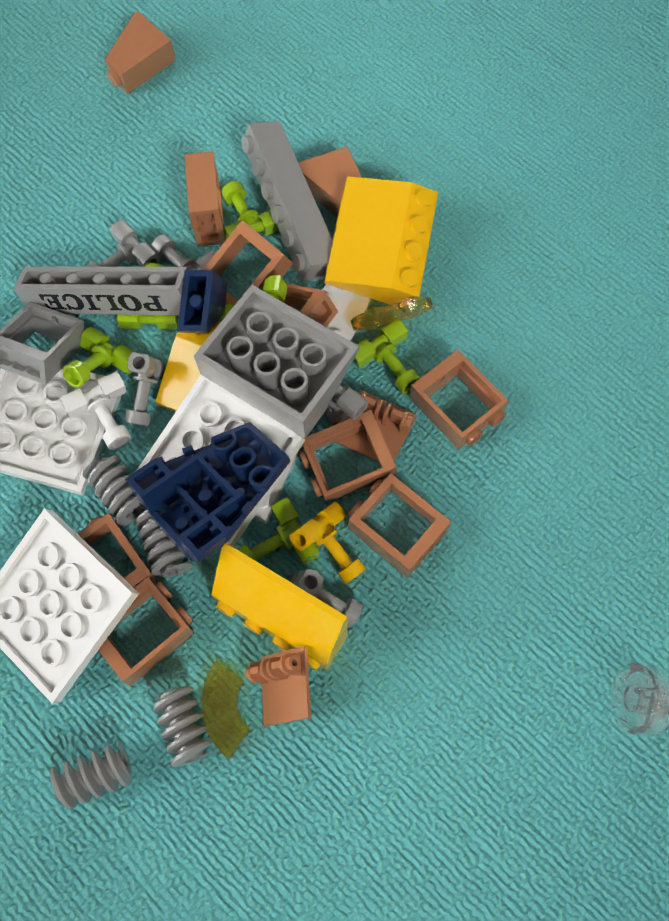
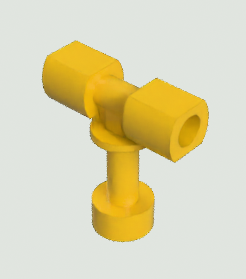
(322, 531)

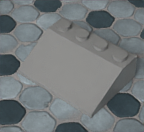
(276, 360)

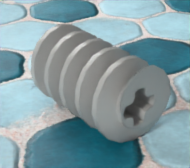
(110, 486)
(162, 551)
(181, 726)
(93, 777)

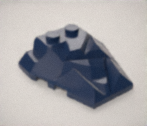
(210, 489)

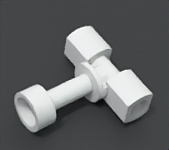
(97, 402)

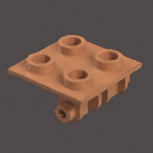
(392, 421)
(283, 685)

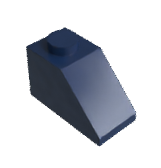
(201, 301)

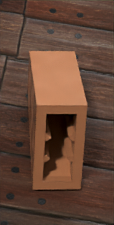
(138, 54)
(327, 176)

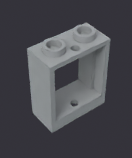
(33, 362)

